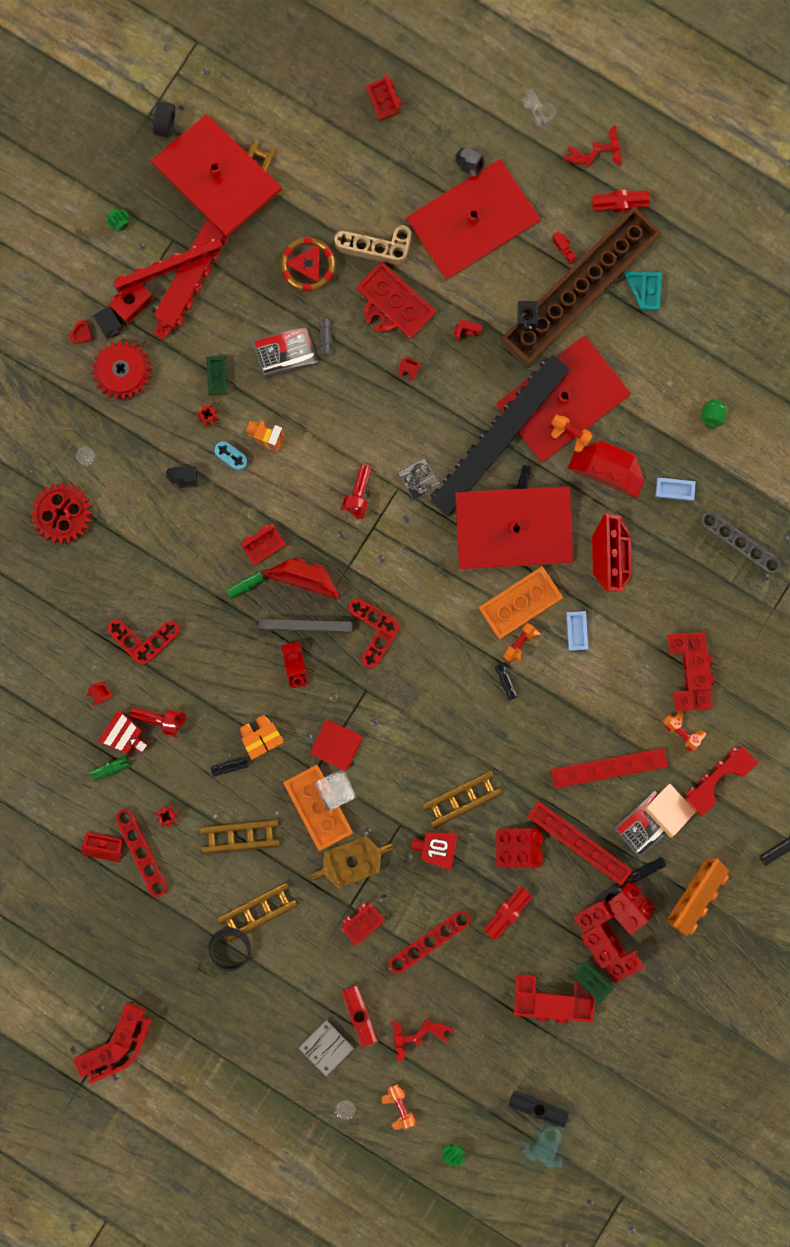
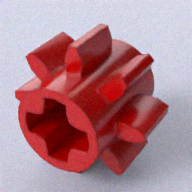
(210, 420)
(172, 814)

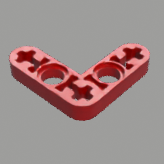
(381, 633)
(139, 646)

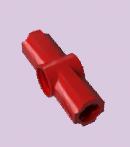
(620, 201)
(507, 913)
(363, 1028)

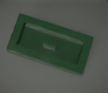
(217, 375)
(592, 982)

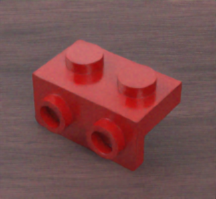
(384, 98)
(263, 544)
(362, 923)

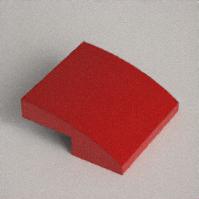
(336, 745)

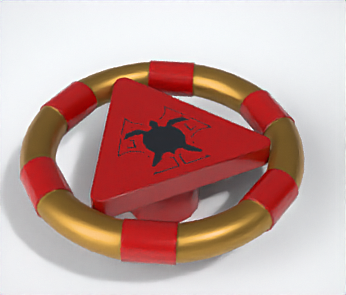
(307, 264)

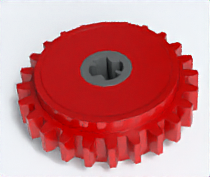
(114, 381)

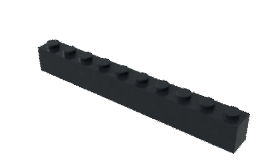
(501, 434)

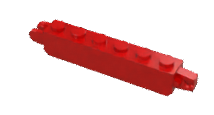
(185, 285)

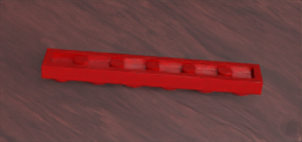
(161, 267)
(608, 768)
(579, 843)

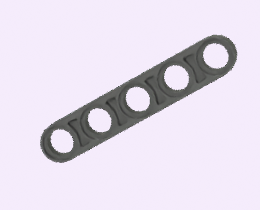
(749, 543)
(305, 626)

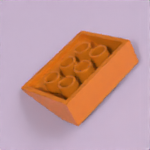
(697, 896)

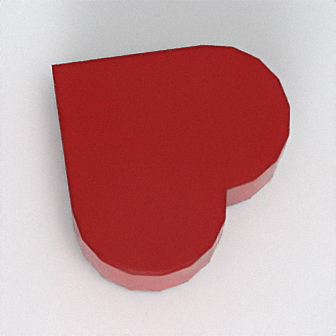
(81, 333)

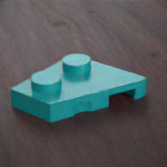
(646, 289)

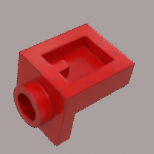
(471, 329)

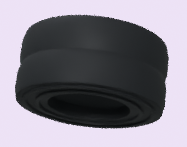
(164, 119)

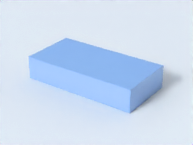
(675, 489)
(577, 631)

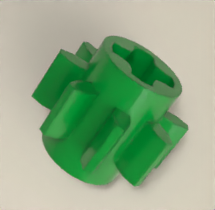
(117, 220)
(453, 1155)

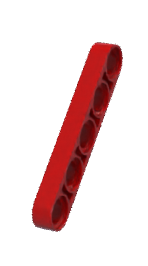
(148, 860)
(419, 943)

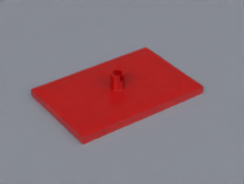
(216, 175)
(460, 240)
(590, 392)
(487, 524)

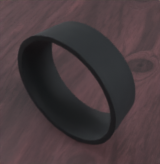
(229, 932)

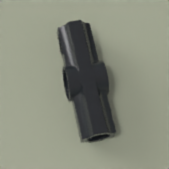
(527, 1103)

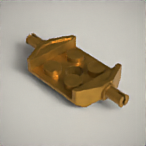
(340, 873)

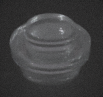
(85, 456)
(345, 1109)

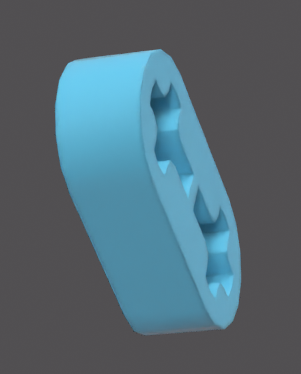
(228, 459)

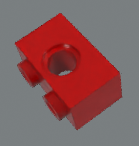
(128, 312)

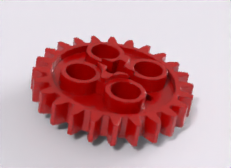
(46, 505)

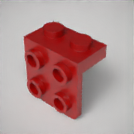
(519, 848)
(631, 907)

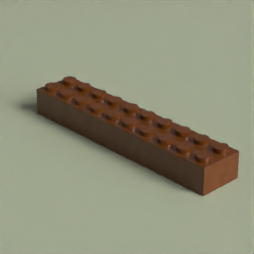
(582, 286)

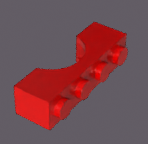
(737, 763)

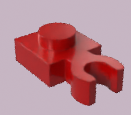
(562, 244)

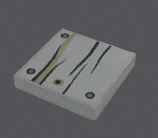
(326, 1048)

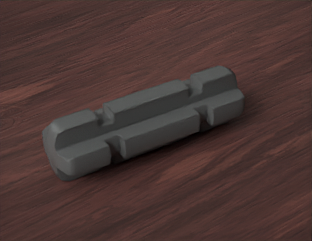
(325, 337)

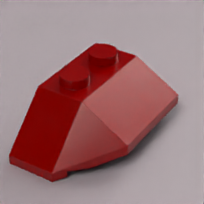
(609, 467)
(612, 553)
(303, 576)

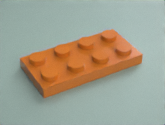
(520, 603)
(323, 825)

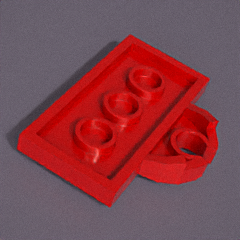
(393, 302)

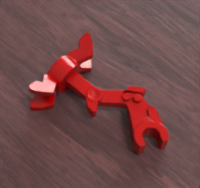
(614, 146)
(437, 1029)

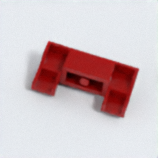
(696, 671)
(604, 943)
(549, 1005)

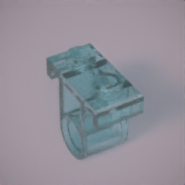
(544, 1148)

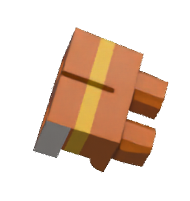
(266, 437)
(252, 739)

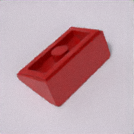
(102, 847)

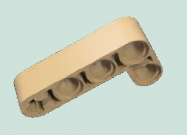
(373, 243)

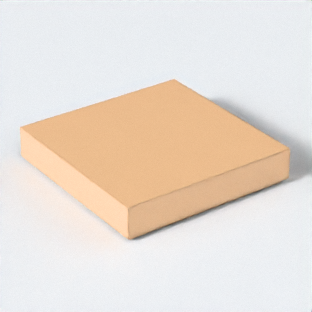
(670, 810)

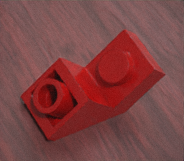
(294, 665)

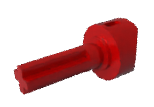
(356, 504)
(170, 722)

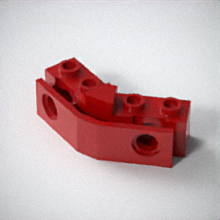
(117, 1047)

